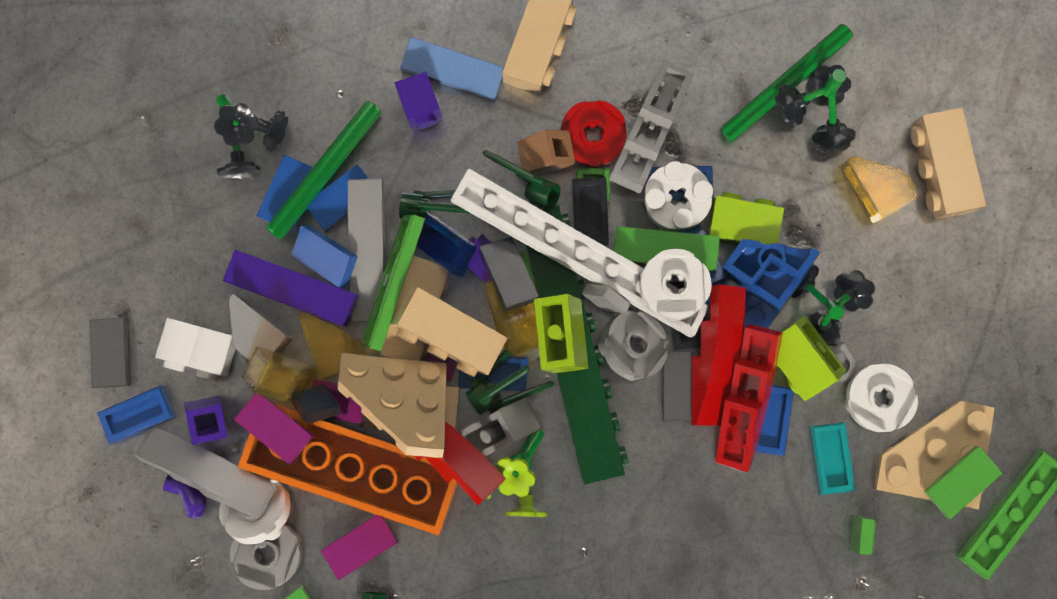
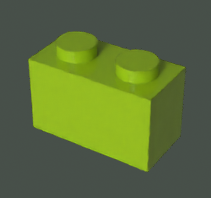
(742, 219)
(561, 333)
(807, 359)

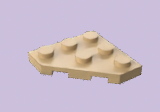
(400, 398)
(933, 449)

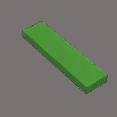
(392, 282)
(1011, 515)

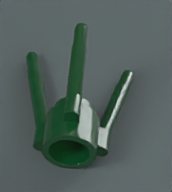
(538, 189)
(420, 203)
(485, 395)

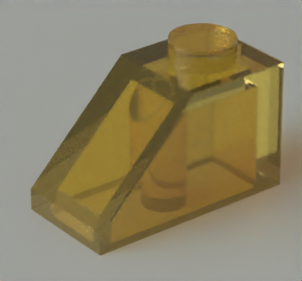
(878, 186)
(517, 324)
(327, 344)
(277, 374)

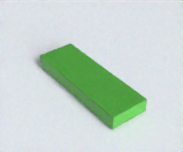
(644, 244)

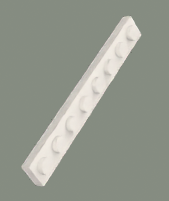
(560, 243)

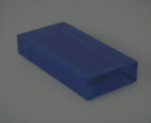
(445, 245)

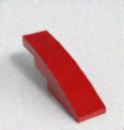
(719, 352)
(748, 398)
(466, 466)

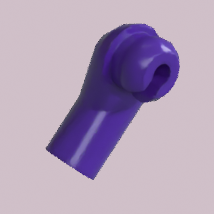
(192, 498)

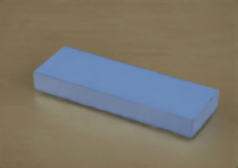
(453, 69)

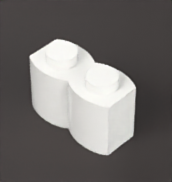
(197, 348)

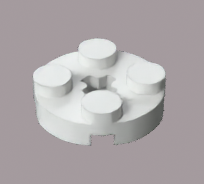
(675, 177)
(689, 270)
(899, 390)
(269, 524)

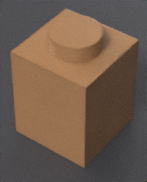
(546, 151)

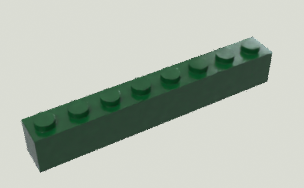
(583, 390)

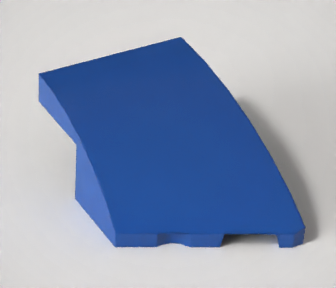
(769, 275)

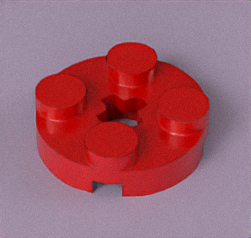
(592, 115)

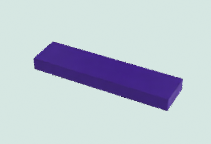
(291, 288)

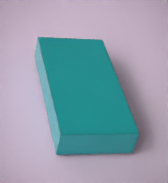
(832, 458)

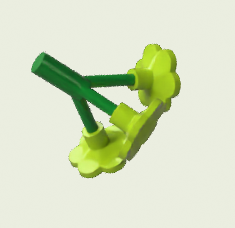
(520, 477)

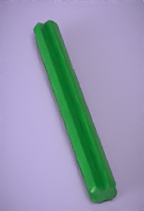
(791, 77)
(323, 170)

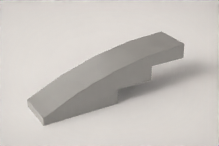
(651, 127)
(366, 241)
(206, 472)

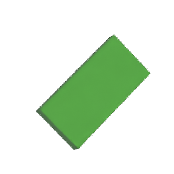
(963, 482)

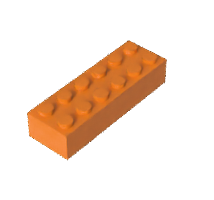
(359, 473)

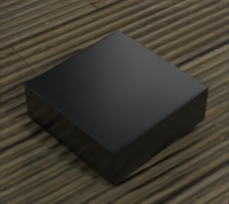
(315, 404)

